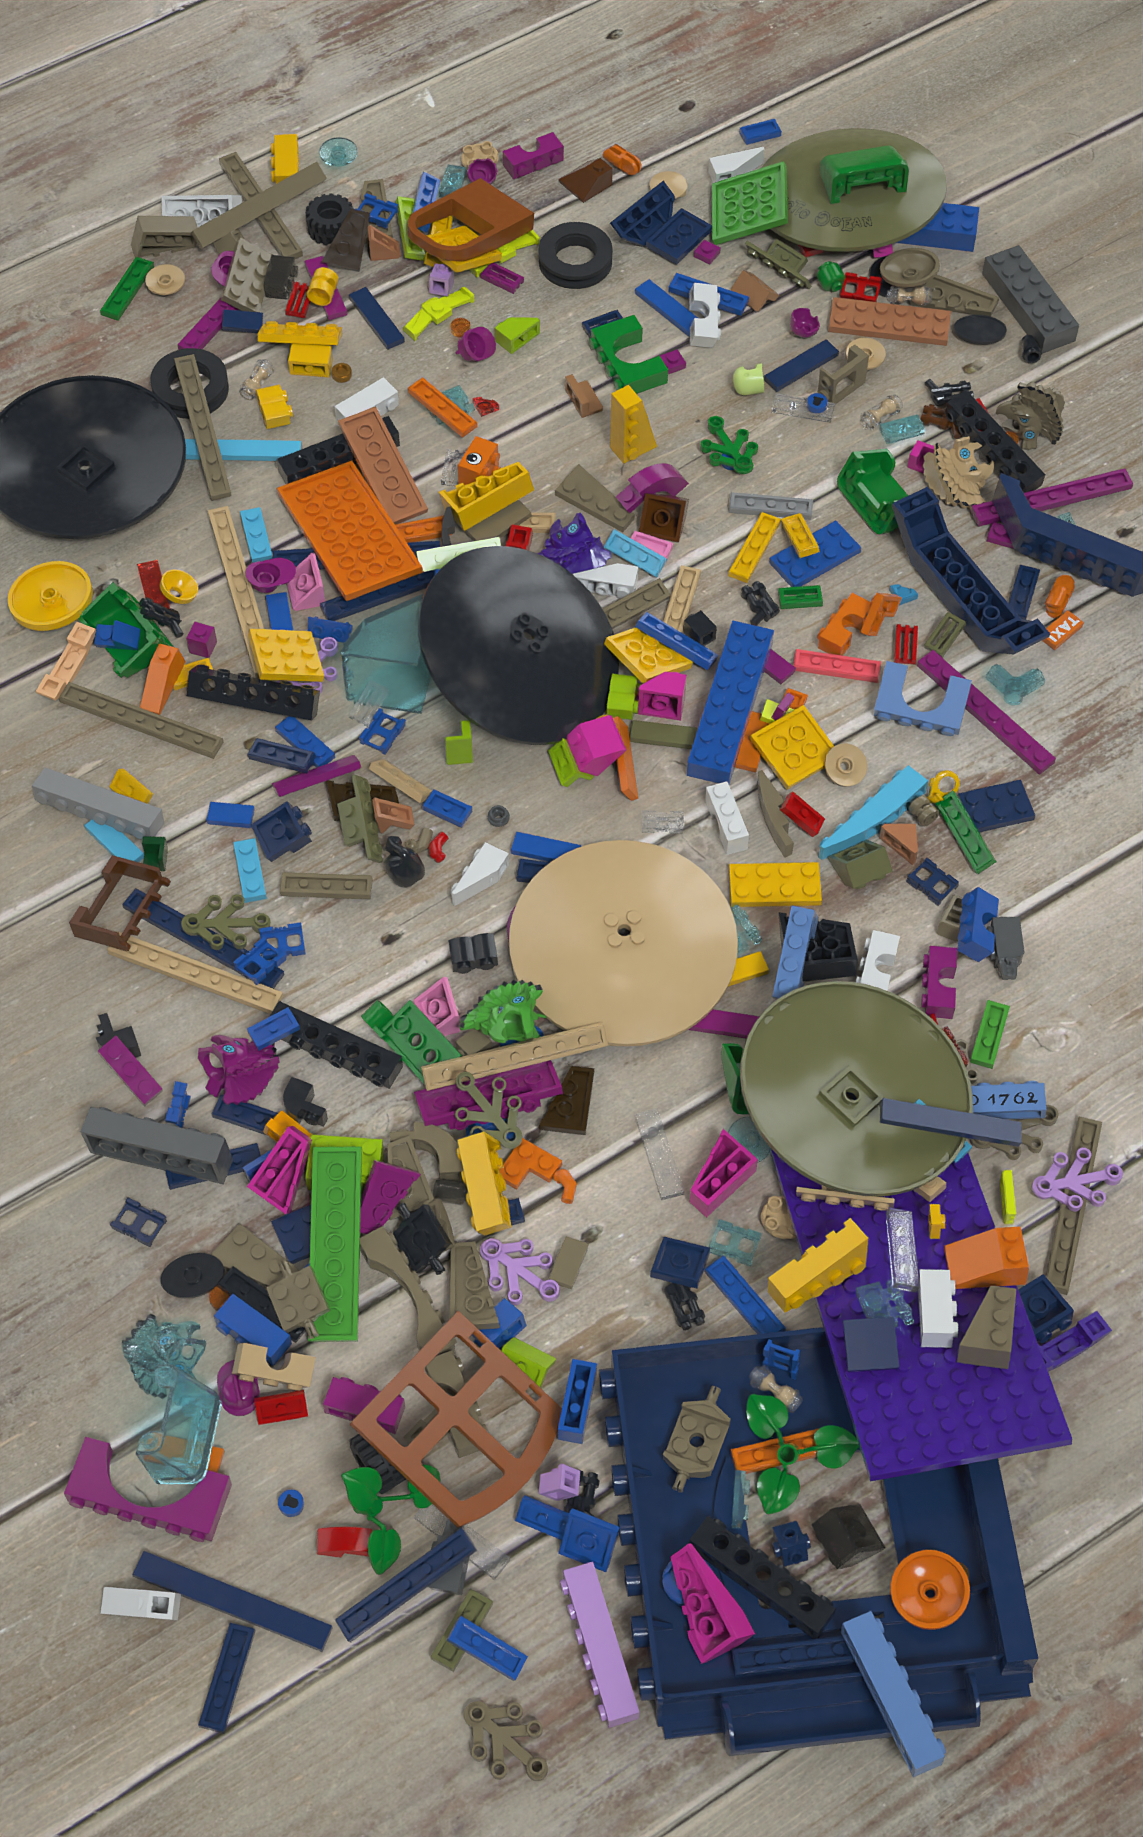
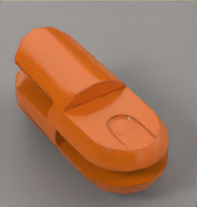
(622, 159)
(1059, 595)

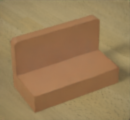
(755, 288)
(582, 396)

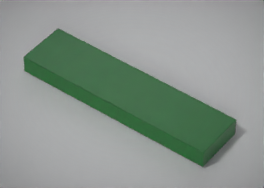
(126, 288)
(965, 832)

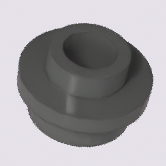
(495, 811)

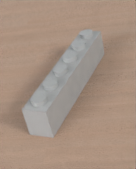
(97, 804)

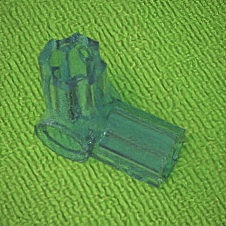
(1015, 687)

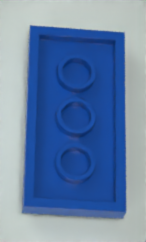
(834, 547)

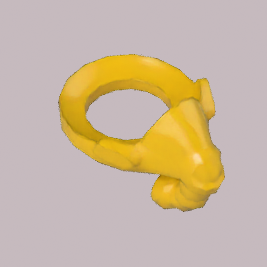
(935, 794)

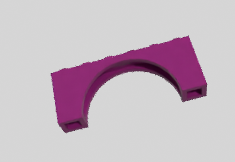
(192, 1515)

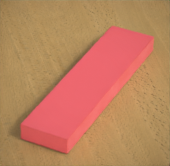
(837, 665)

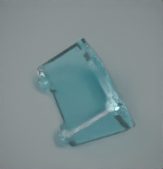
(187, 1432)

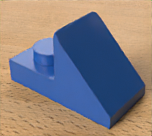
(117, 636)

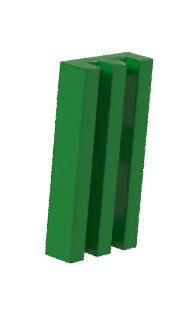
(801, 599)

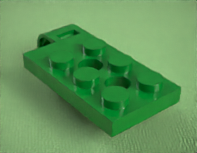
(401, 1028)

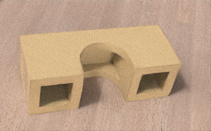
(251, 1363)

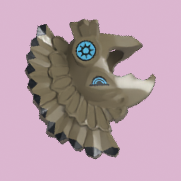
(1036, 412)

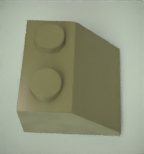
(861, 864)

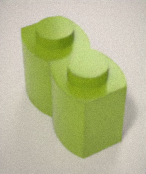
(622, 696)

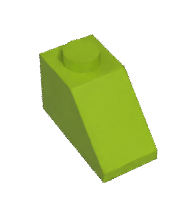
(516, 332)

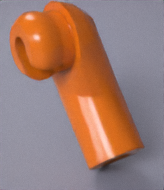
(565, 1178)

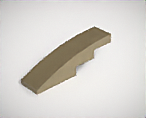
(775, 819)

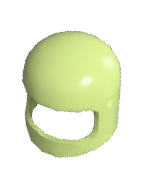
(749, 381)

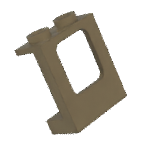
(854, 369)

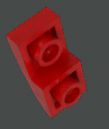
(341, 1540)

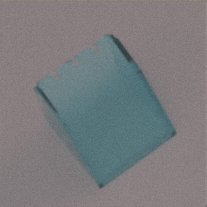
(388, 653)

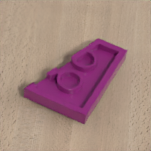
(382, 1193)

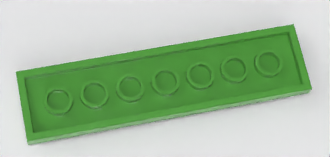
(337, 1239)

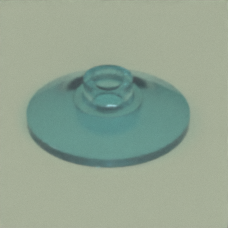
(338, 151)
(742, 1130)

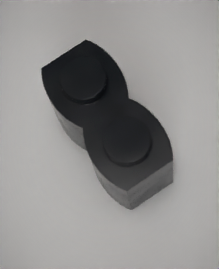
(473, 953)

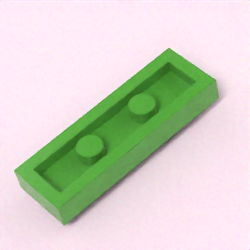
(990, 1034)

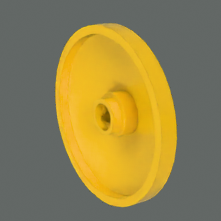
(50, 595)

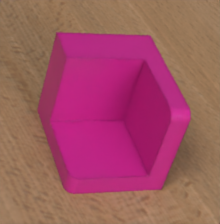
(916, 457)

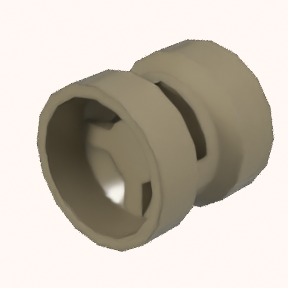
(923, 810)

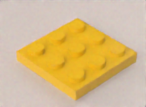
(460, 236)
(285, 655)
(645, 655)
(793, 746)

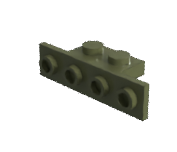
(784, 259)
(359, 821)

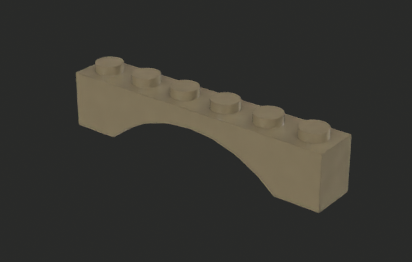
(383, 1256)

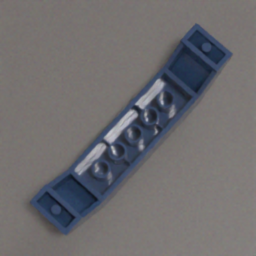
(1067, 544)
(959, 580)

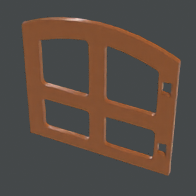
(453, 1412)

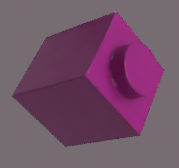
(201, 640)

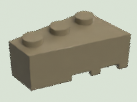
(162, 234)
(991, 1330)

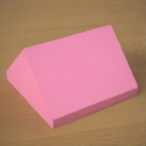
(306, 587)
(440, 1007)

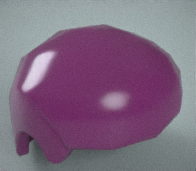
(483, 169)
(803, 323)

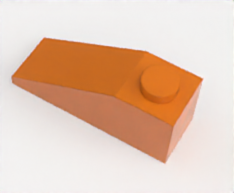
(161, 677)

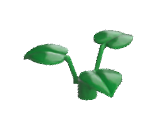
(777, 1488)
(362, 1489)

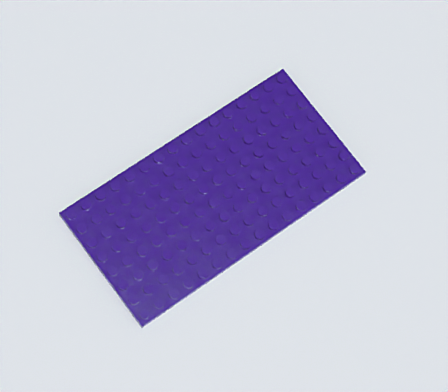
(932, 1406)

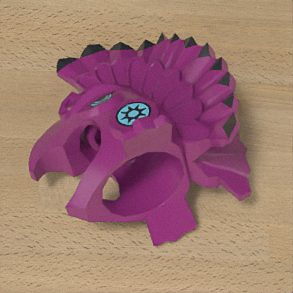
(243, 1070)

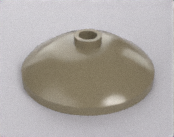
(910, 267)

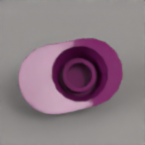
(221, 267)
(476, 344)
(269, 574)
(235, 1394)

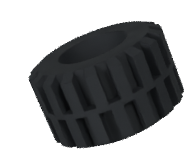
(326, 216)
(369, 1457)

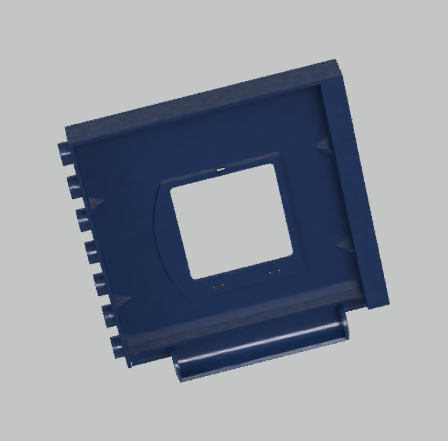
(946, 1510)

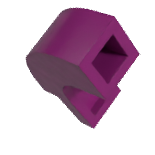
(651, 480)

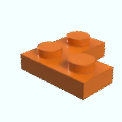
(881, 606)
(528, 1159)

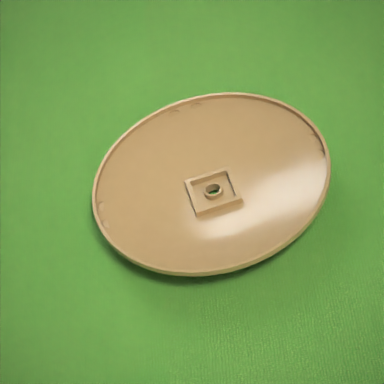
(636, 984)

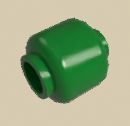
(830, 276)

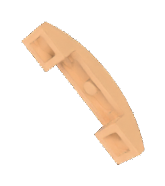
(69, 663)

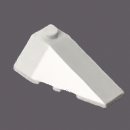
(200, 206)

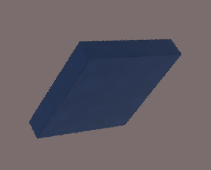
(680, 1262)
(870, 1344)

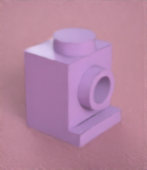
(560, 1483)

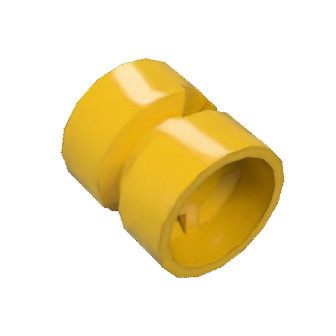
(322, 286)

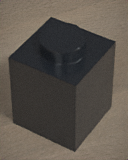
(700, 628)

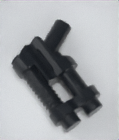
(944, 394)
(764, 607)
(163, 615)
(682, 1295)
(587, 1502)

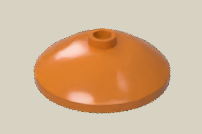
(933, 1572)

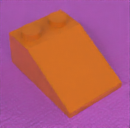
(988, 1259)

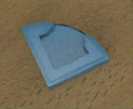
(906, 593)

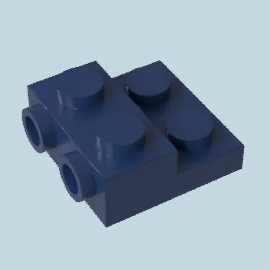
(282, 831)
(1045, 1308)

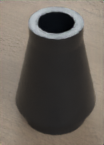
(1030, 350)

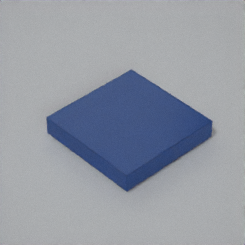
(589, 1540)

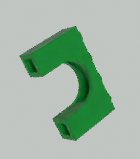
(620, 334)

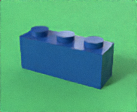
(252, 1328)
(577, 1401)

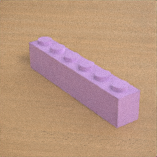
(600, 1644)

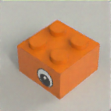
(478, 460)

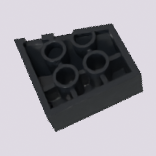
(829, 953)

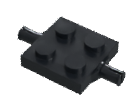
(421, 1238)

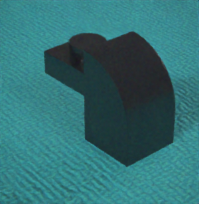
(126, 1035)
(298, 1104)

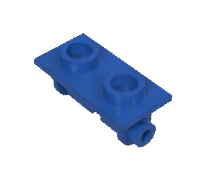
(325, 628)

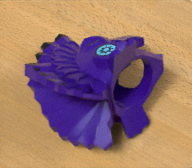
(575, 546)

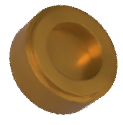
(341, 372)

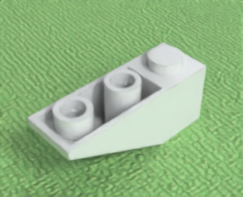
(735, 164)
(610, 580)
(485, 870)
(141, 1603)

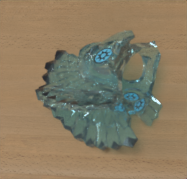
(160, 1345)

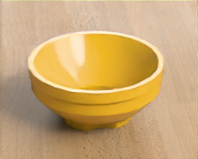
(180, 582)

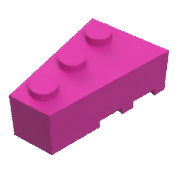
(282, 1170)
(722, 1174)

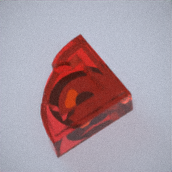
(485, 406)

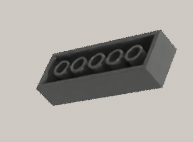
(1030, 298)
(157, 1144)

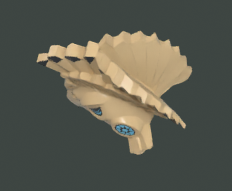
(956, 474)

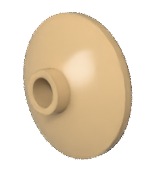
(165, 279)
(872, 348)
(853, 759)

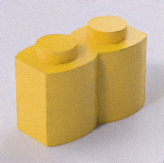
(273, 406)

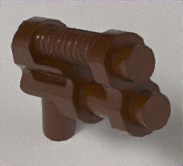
(943, 422)

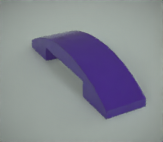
(1074, 1341)

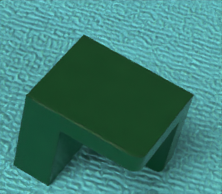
(155, 851)

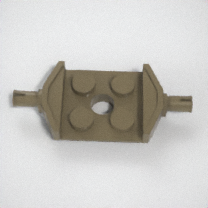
(700, 1420)

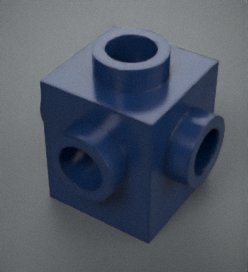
(790, 1549)

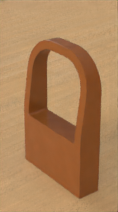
(482, 209)

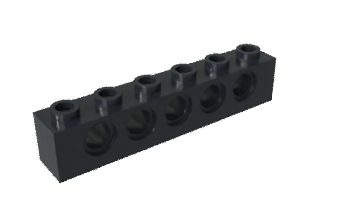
(992, 433)
(322, 456)
(199, 688)
(347, 1044)
(809, 1622)

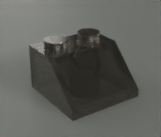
(847, 1535)

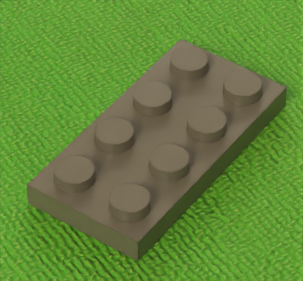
(246, 277)

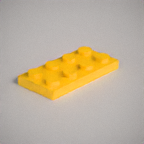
(300, 334)
(775, 884)

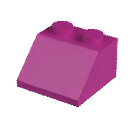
(663, 696)
(595, 745)

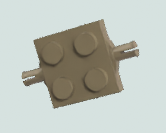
(298, 1299)

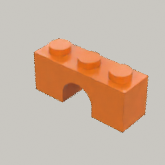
(837, 639)

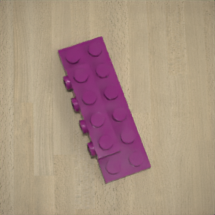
(527, 1083)

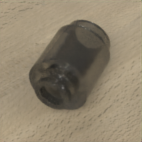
(450, 1191)

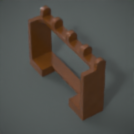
(112, 873)

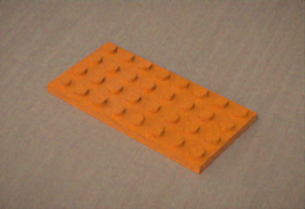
(349, 530)

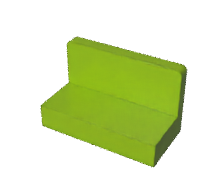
(460, 747)
(565, 764)
(529, 1359)

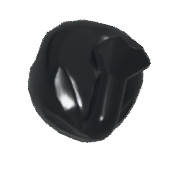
(403, 863)

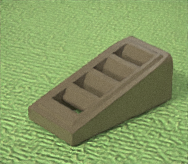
(947, 926)

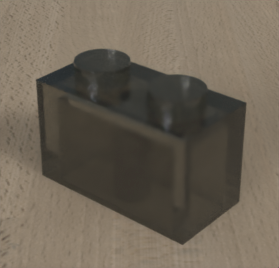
(280, 277)

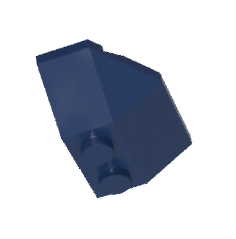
(645, 215)

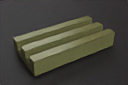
(928, 645)

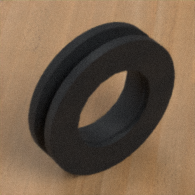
(579, 275)
(208, 365)

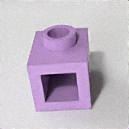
(441, 280)

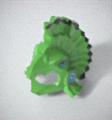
(506, 1012)

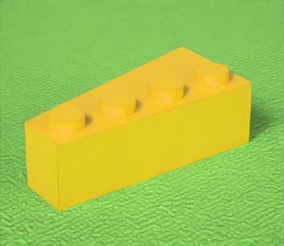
(630, 426)
(487, 494)
(484, 1183)
(820, 1267)

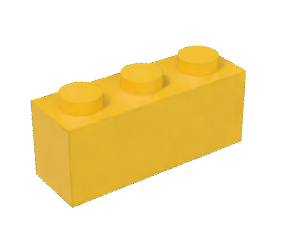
(286, 156)

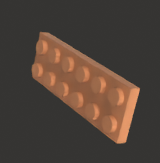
(890, 321)
(382, 465)

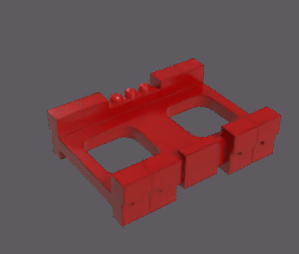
(862, 283)

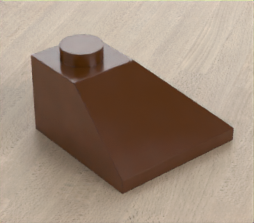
(588, 179)
(663, 516)

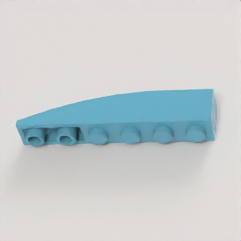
(881, 809)

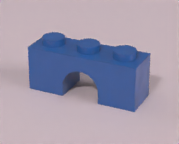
(973, 937)

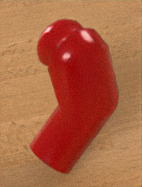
(435, 847)

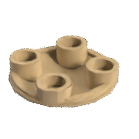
(479, 151)
(674, 181)
(777, 1219)

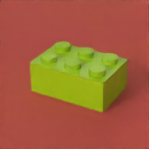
(371, 1150)

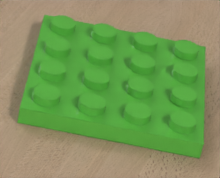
(749, 203)

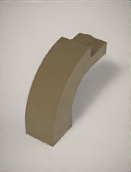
(438, 1143)

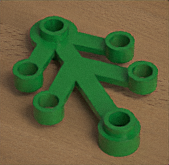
(741, 463)

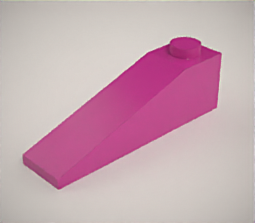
(712, 1613)

